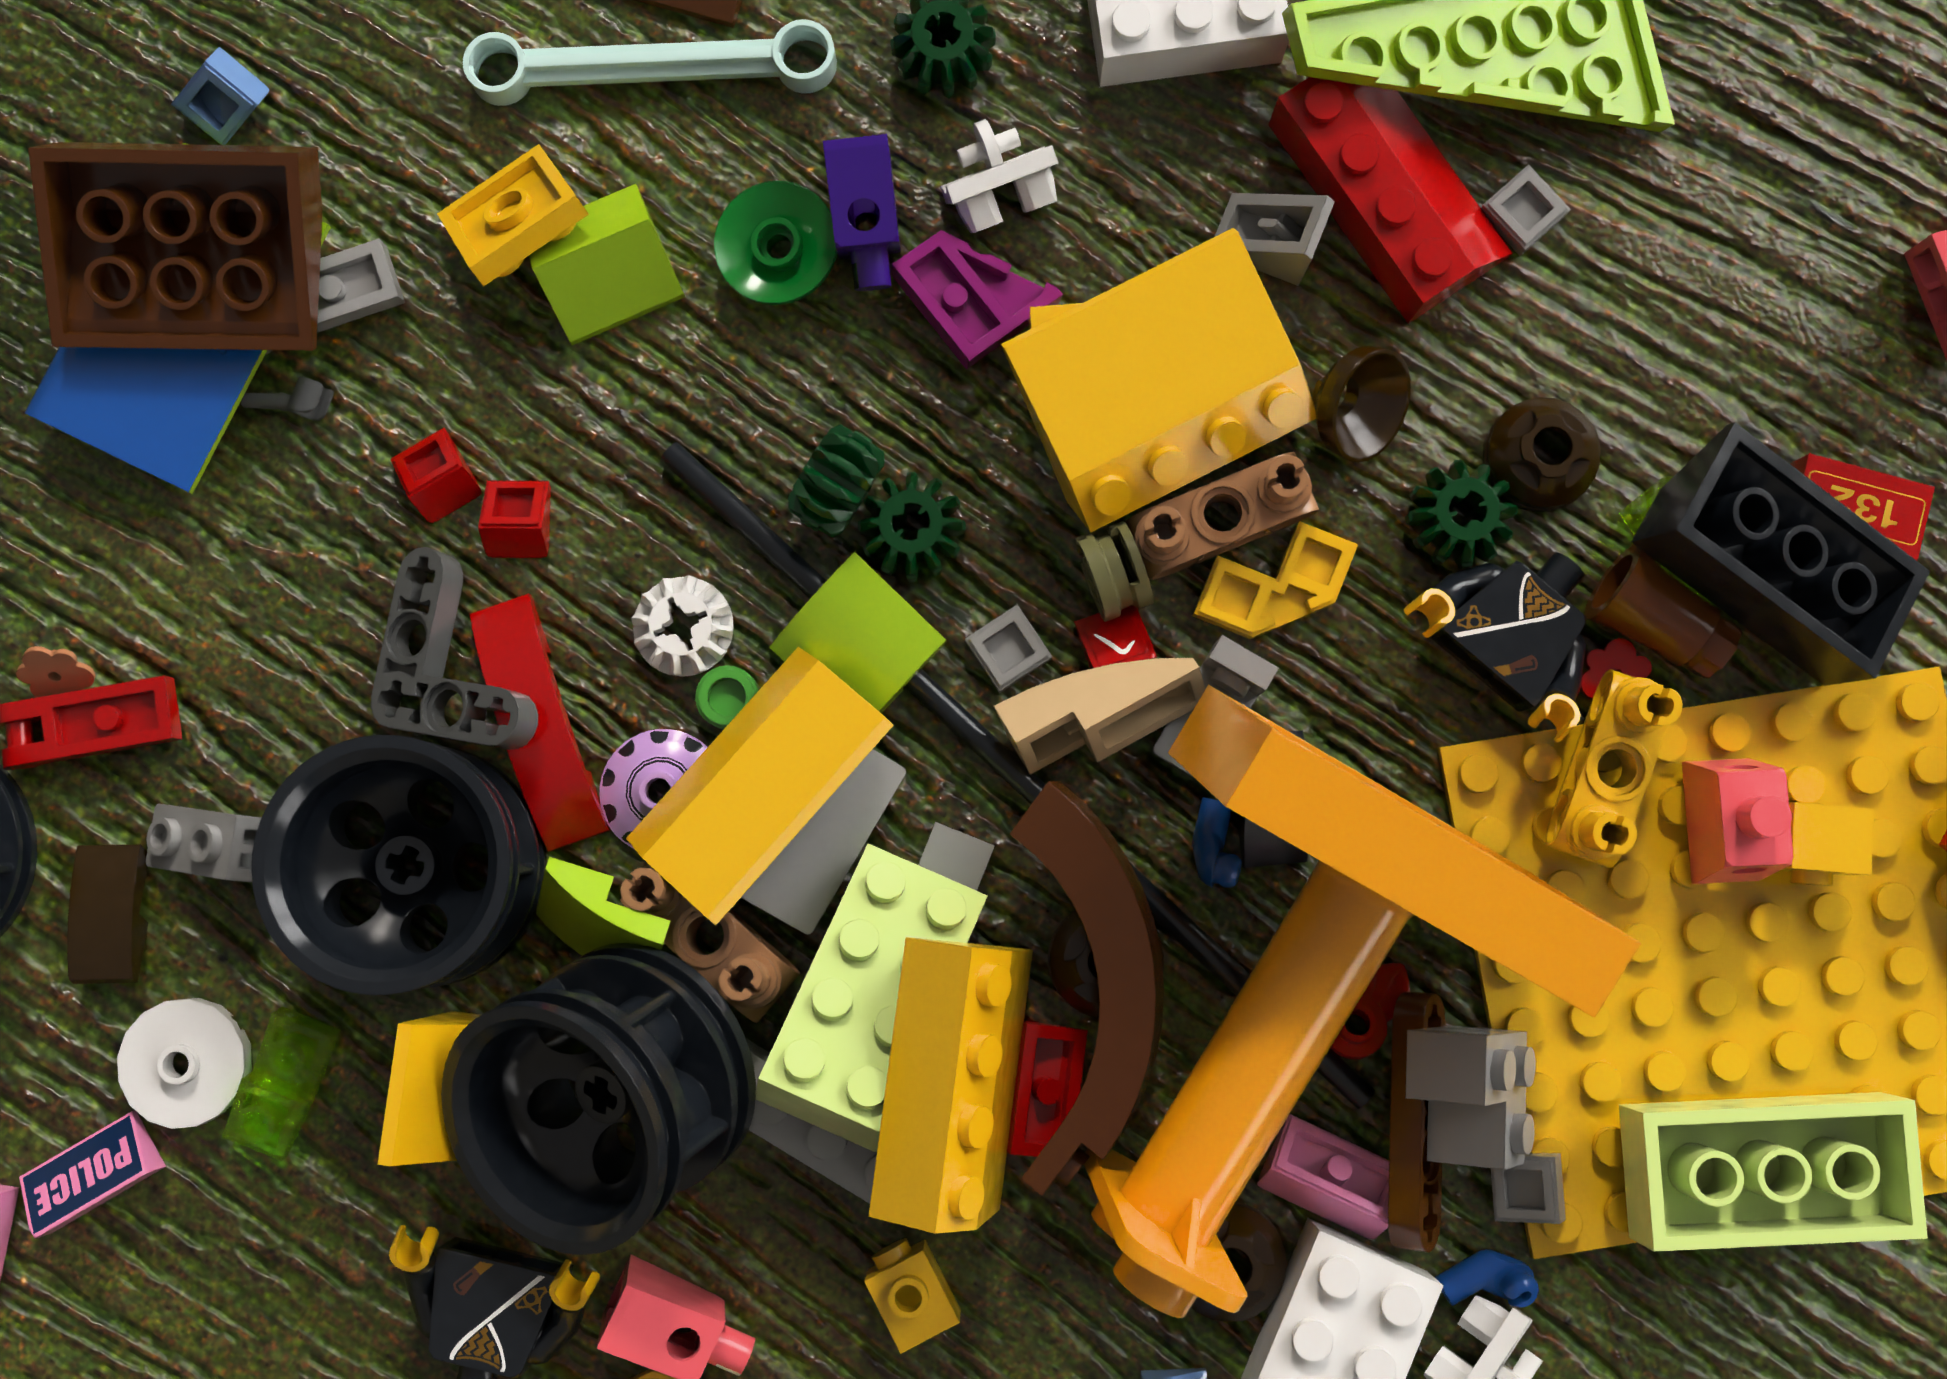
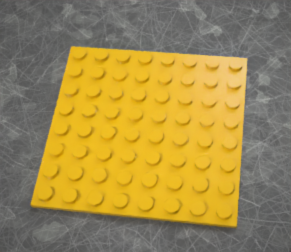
(1732, 980)

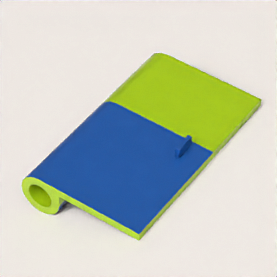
(148, 404)

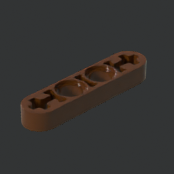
(1413, 1180)

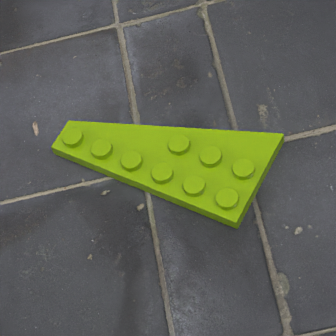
(1513, 54)

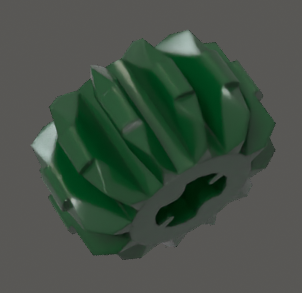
(946, 64)
(836, 480)
(1484, 507)
(895, 512)

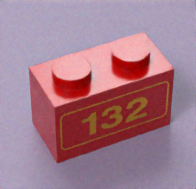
(1884, 501)

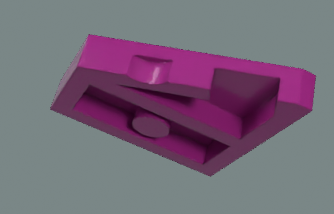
(968, 295)

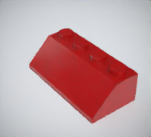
(1389, 190)

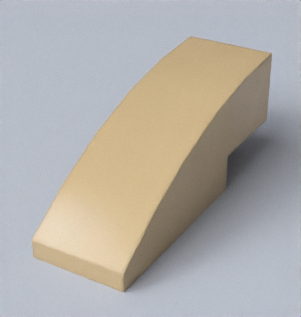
(1099, 708)

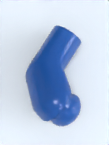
(1208, 845)
(1492, 1273)

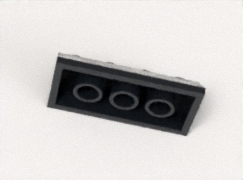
(1783, 558)

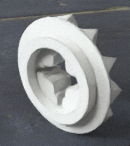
(710, 635)

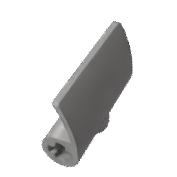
(818, 858)

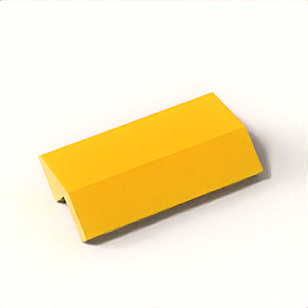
(758, 784)

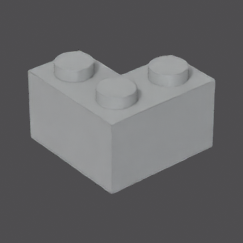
(1473, 1093)

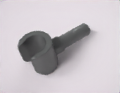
(307, 400)

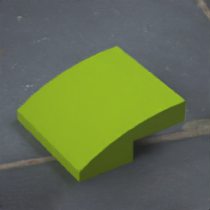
(862, 633)
(578, 911)

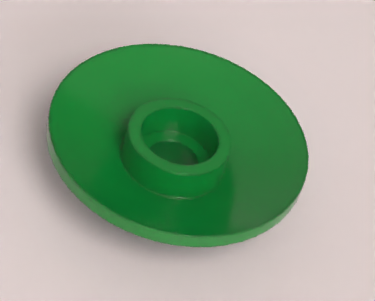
(756, 223)

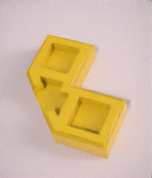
(1257, 603)

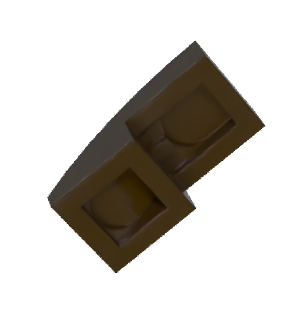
(103, 914)

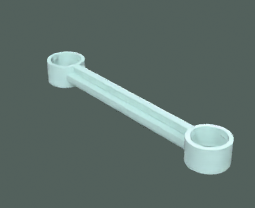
(649, 62)

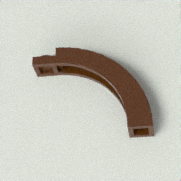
(1128, 969)

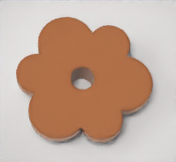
(53, 671)

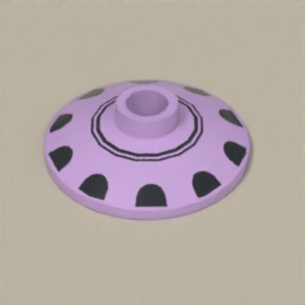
(635, 766)

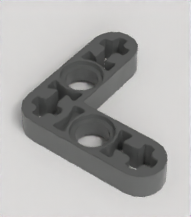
(423, 673)

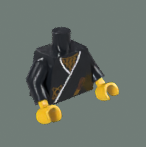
(1514, 633)
(490, 1304)

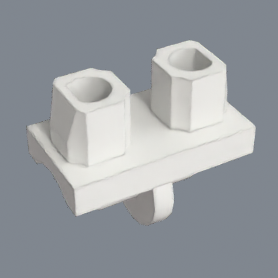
(974, 192)
(1501, 1334)

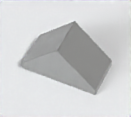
(1278, 230)

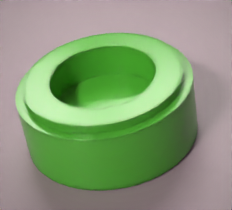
(724, 694)

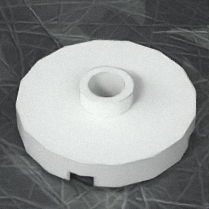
(216, 1058)

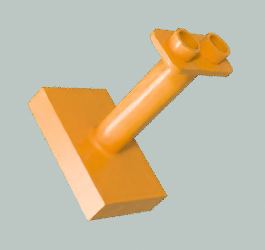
(1372, 874)

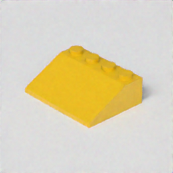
(1160, 380)
(950, 1085)

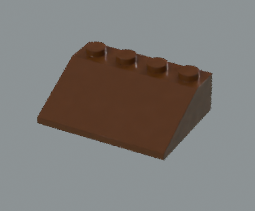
(179, 244)

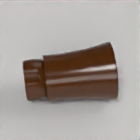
(1662, 614)

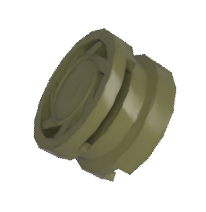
(1107, 573)

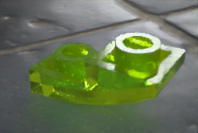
(283, 1083)

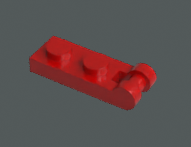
(90, 722)

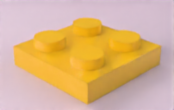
(512, 215)

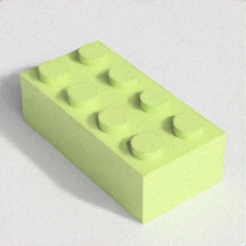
(839, 1031)
(1772, 1171)

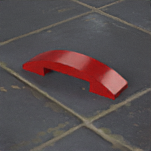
(550, 765)

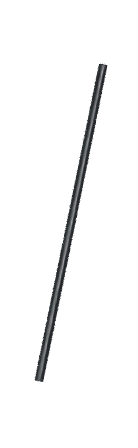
(985, 745)

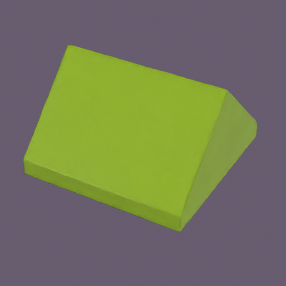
(607, 268)

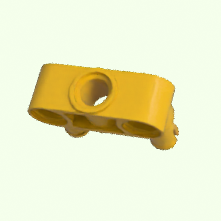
(1632, 721)

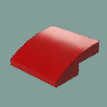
(1045, 1084)

